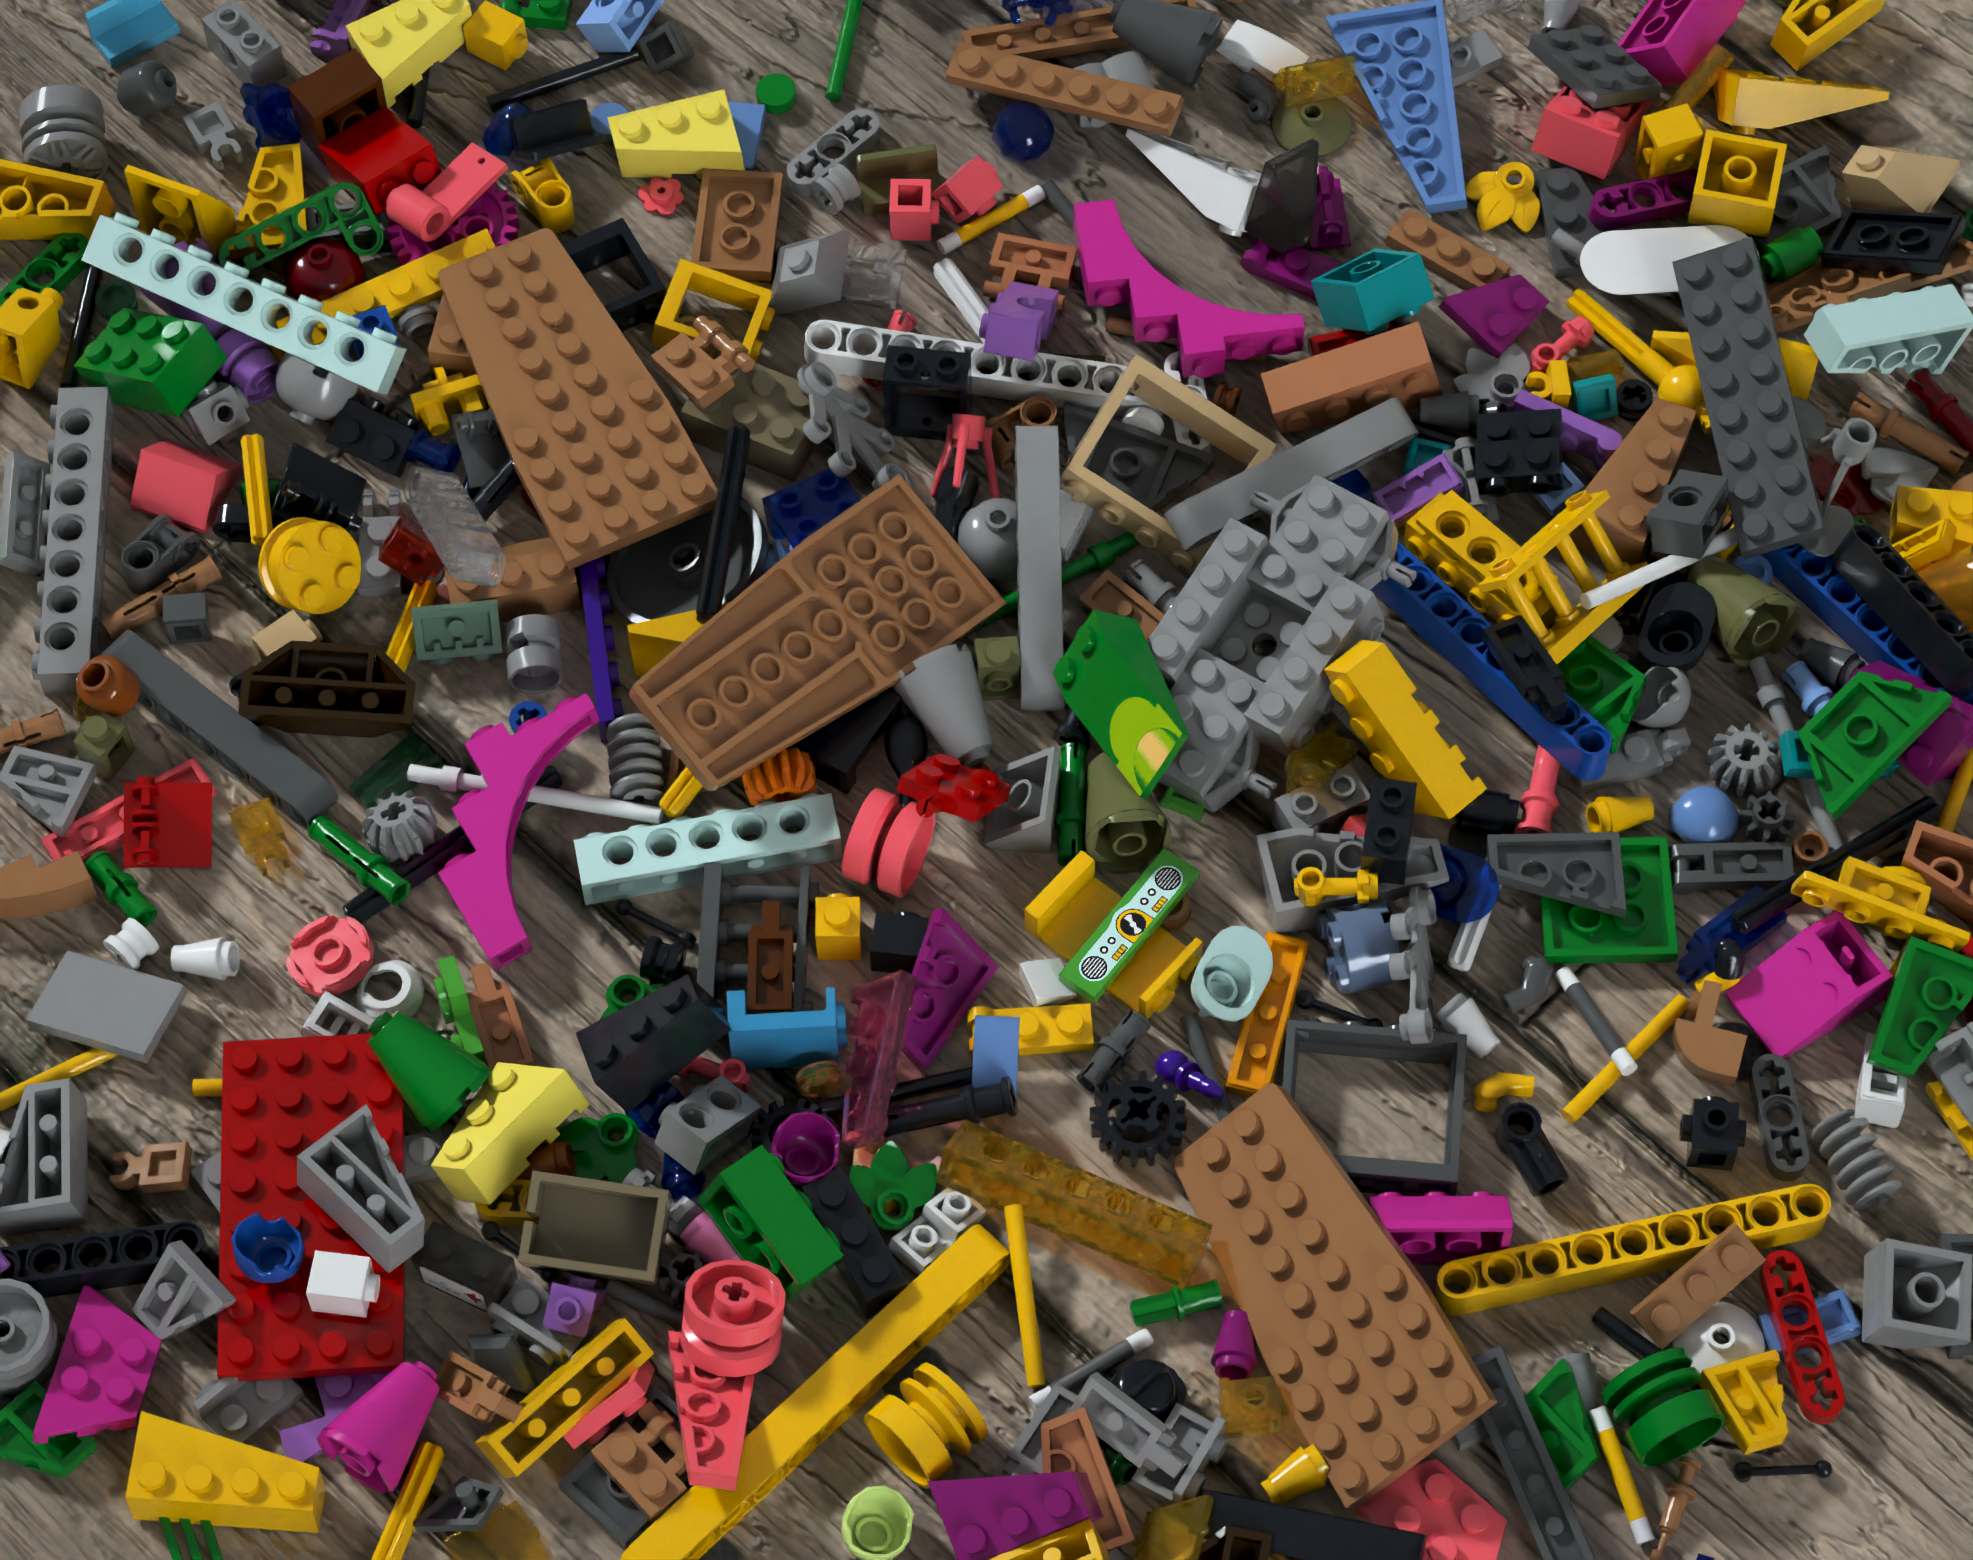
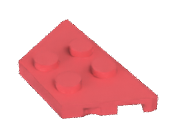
(1444, 1508)

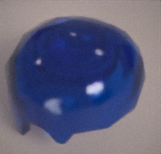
(1023, 131)

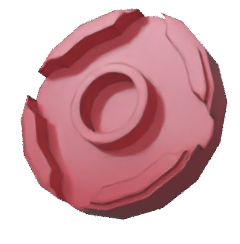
(330, 955)

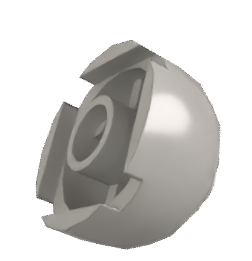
(311, 389)
(989, 538)

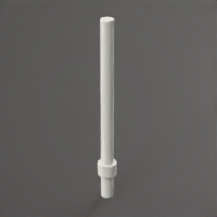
(1653, 572)
(453, 780)

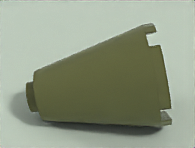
(1748, 611)
(1119, 823)

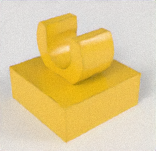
(1553, 383)

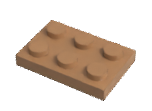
(738, 222)

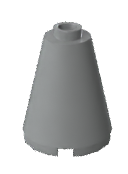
(949, 703)

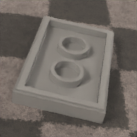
(106, 1006)

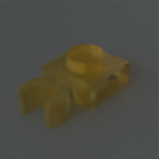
(260, 832)

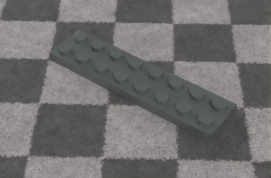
(1748, 398)

